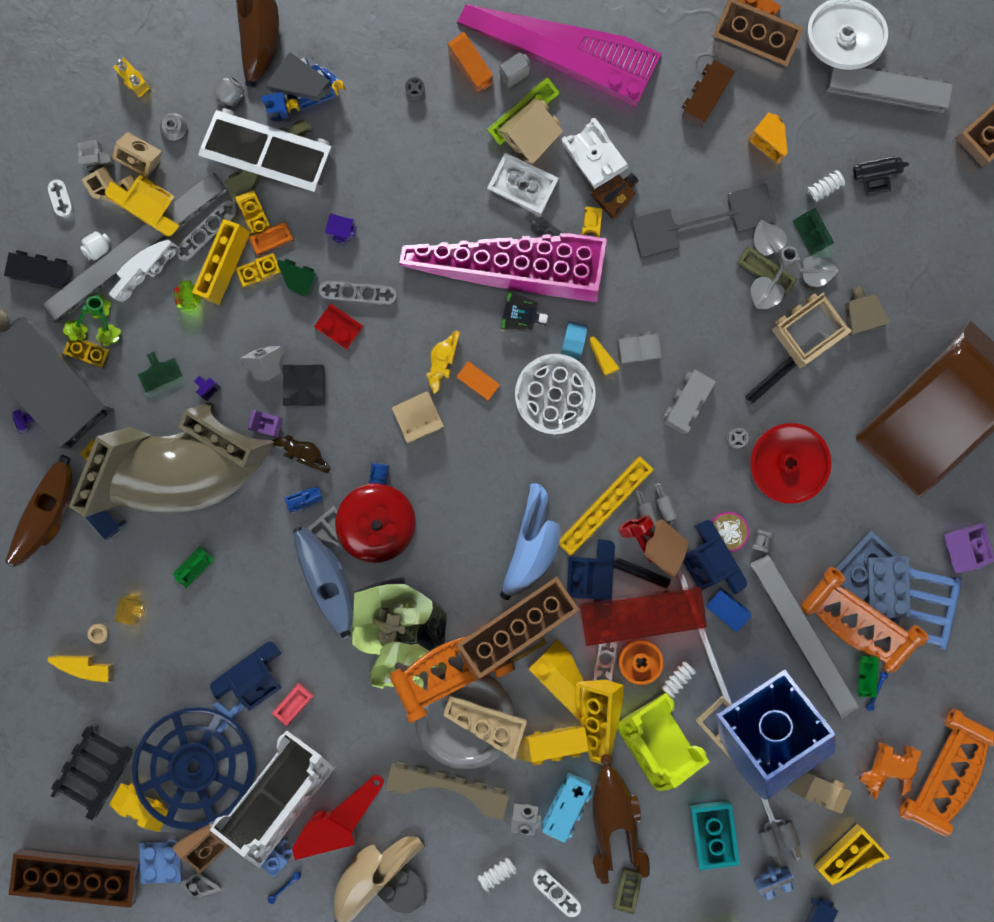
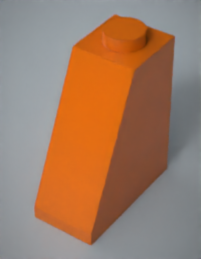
(470, 62)

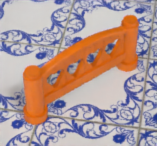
(831, 591)
(416, 698)
(924, 809)

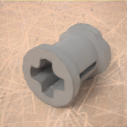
(762, 541)

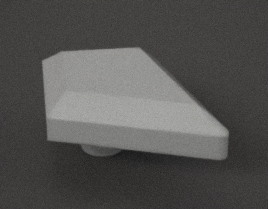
(199, 885)

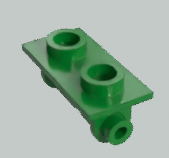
(193, 567)
(868, 676)

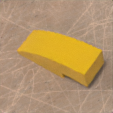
(83, 667)

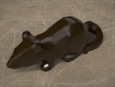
(305, 452)

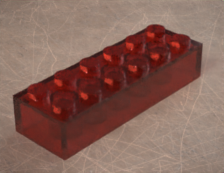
(642, 615)

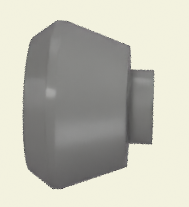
(173, 127)

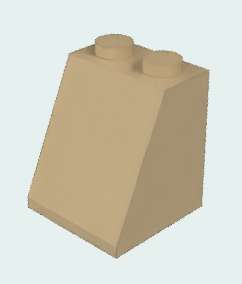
(531, 131)

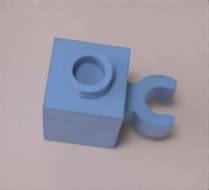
(277, 859)

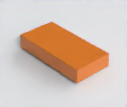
(271, 238)
(478, 381)

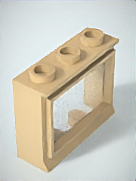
(810, 329)

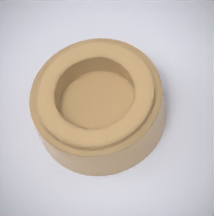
(98, 633)

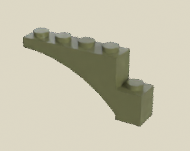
(248, 181)

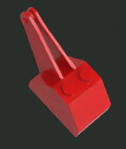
(337, 827)

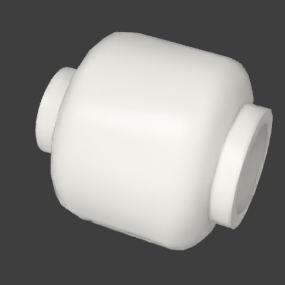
(95, 246)

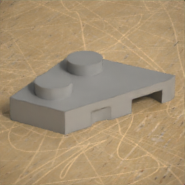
(325, 527)

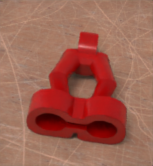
(638, 529)

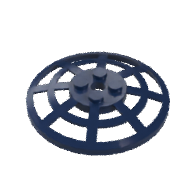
(197, 780)

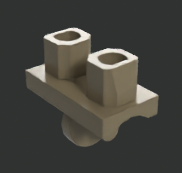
(388, 624)

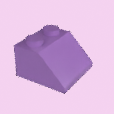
(969, 548)

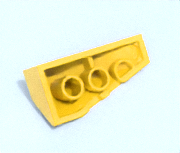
(559, 675)
(600, 711)

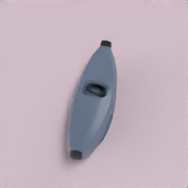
(325, 580)

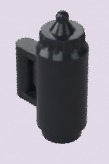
(877, 170)

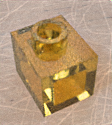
(129, 610)

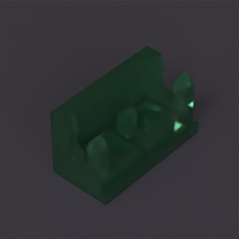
(813, 231)

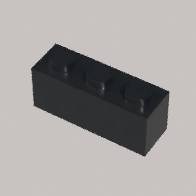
(38, 269)

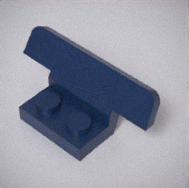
(713, 561)
(590, 576)
(250, 678)

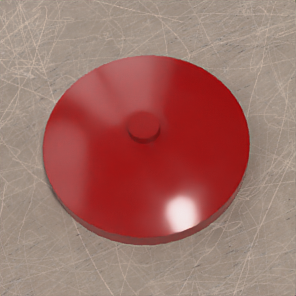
(790, 463)

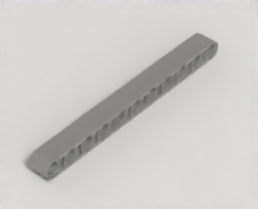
(105, 269)

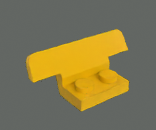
(145, 202)

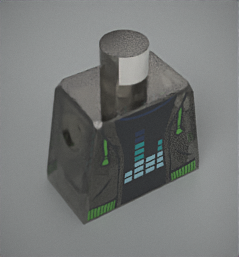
(521, 314)

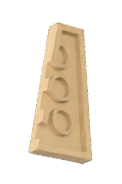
(493, 726)

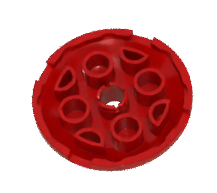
(373, 503)

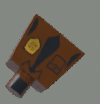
(615, 194)

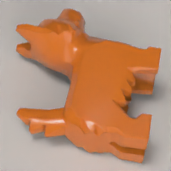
(890, 765)

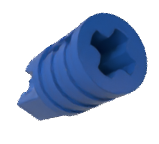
(378, 473)
(303, 499)

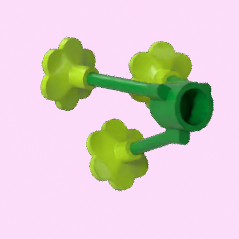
(98, 308)

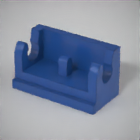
(276, 103)
(728, 609)

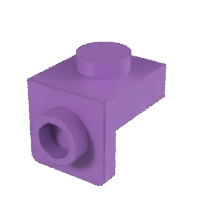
(265, 423)

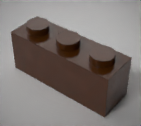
(707, 92)

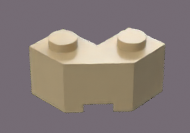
(99, 180)
(829, 794)

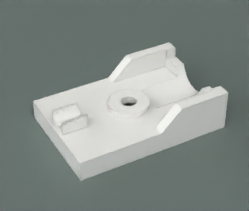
(597, 167)
(512, 173)

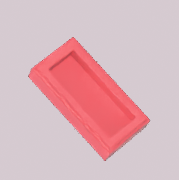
(292, 704)

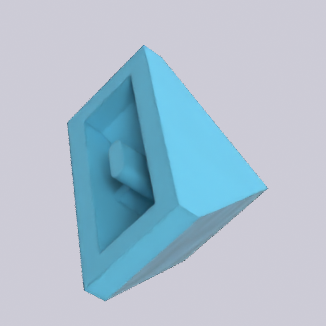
(574, 340)

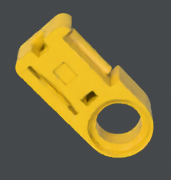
(592, 221)

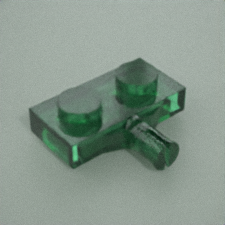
(159, 373)

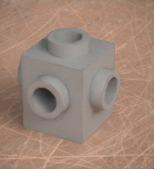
(525, 819)

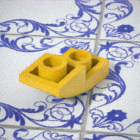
(253, 212)
(258, 270)
(86, 352)

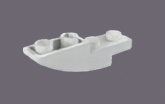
(148, 261)

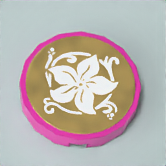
(732, 530)

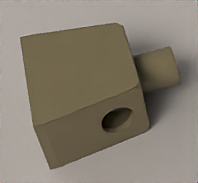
(864, 312)

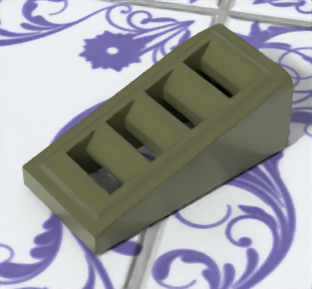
(617, 906)

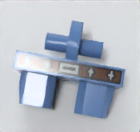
(773, 880)

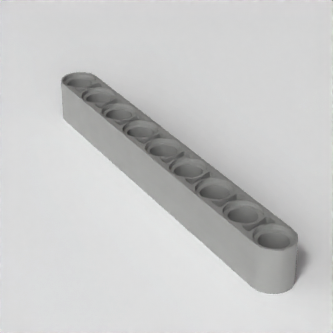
(804, 636)

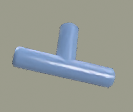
(232, 714)

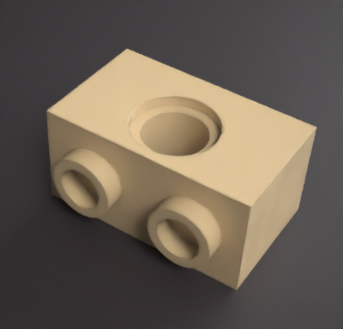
(136, 154)

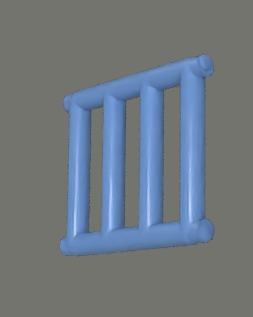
(950, 602)

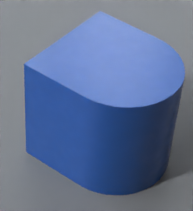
(775, 735)

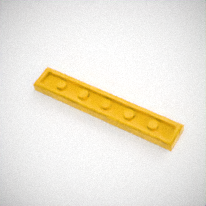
(605, 505)

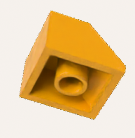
(770, 137)

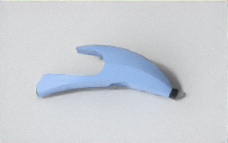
(534, 546)

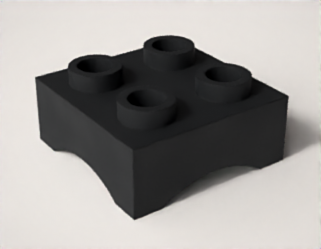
(304, 385)

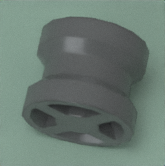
(415, 84)

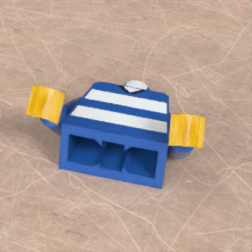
(336, 84)

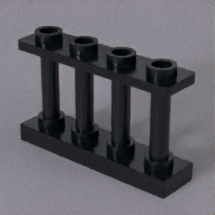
(102, 788)

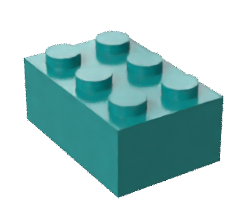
(714, 835)

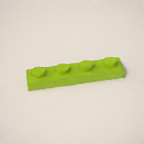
(543, 91)

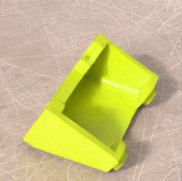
(660, 744)

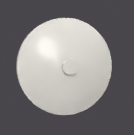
(847, 33)

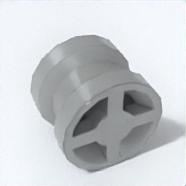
(741, 438)

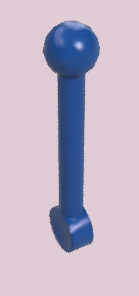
(870, 706)
(272, 898)

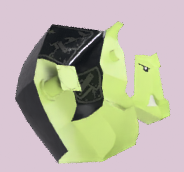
(420, 616)

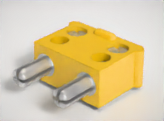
(132, 78)

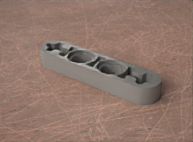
(205, 229)
(358, 290)

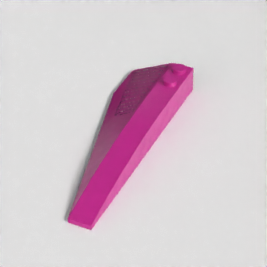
(591, 56)

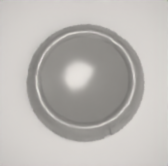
(450, 742)

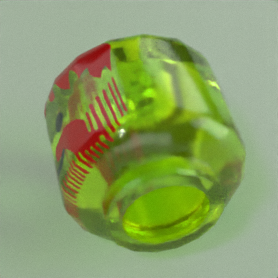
(184, 297)

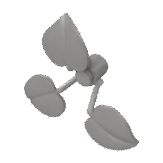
(772, 239)

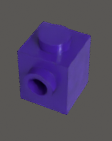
(340, 228)

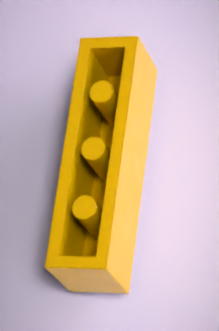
(221, 262)

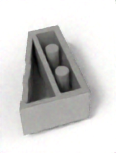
(688, 401)

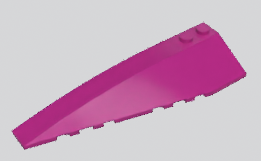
(542, 265)

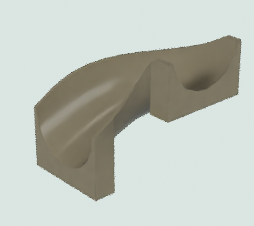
(170, 471)

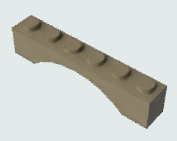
(489, 801)

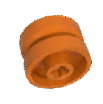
(648, 670)

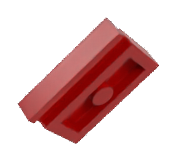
(338, 326)

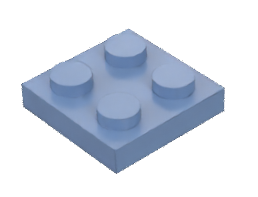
(159, 862)

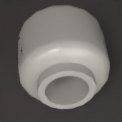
(229, 92)

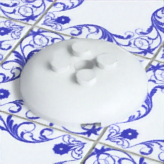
(567, 377)

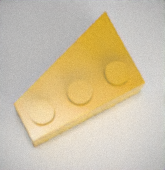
(553, 745)
(850, 856)

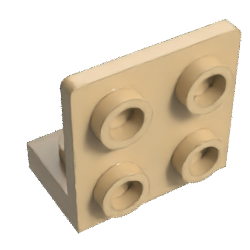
(417, 417)

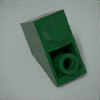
(298, 279)

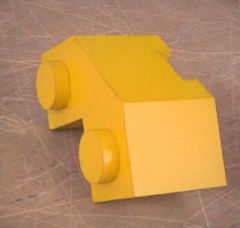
(127, 803)

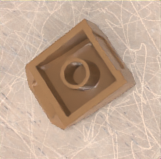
(200, 848)

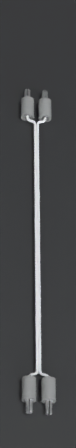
(785, 827)

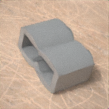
(514, 69)
(639, 348)

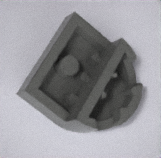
(404, 891)

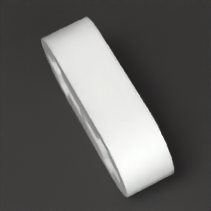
(56, 200)

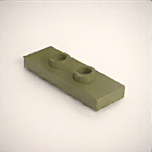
(763, 267)

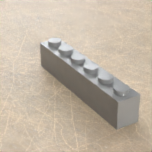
(891, 87)

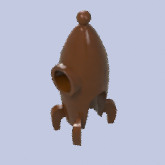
(614, 810)

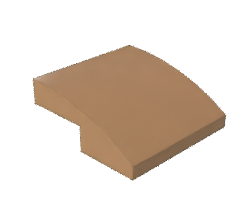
(666, 548)

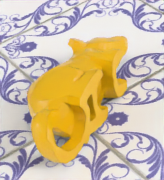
(441, 357)

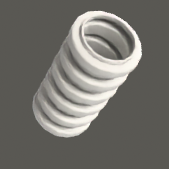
(826, 186)
(678, 679)
(497, 874)

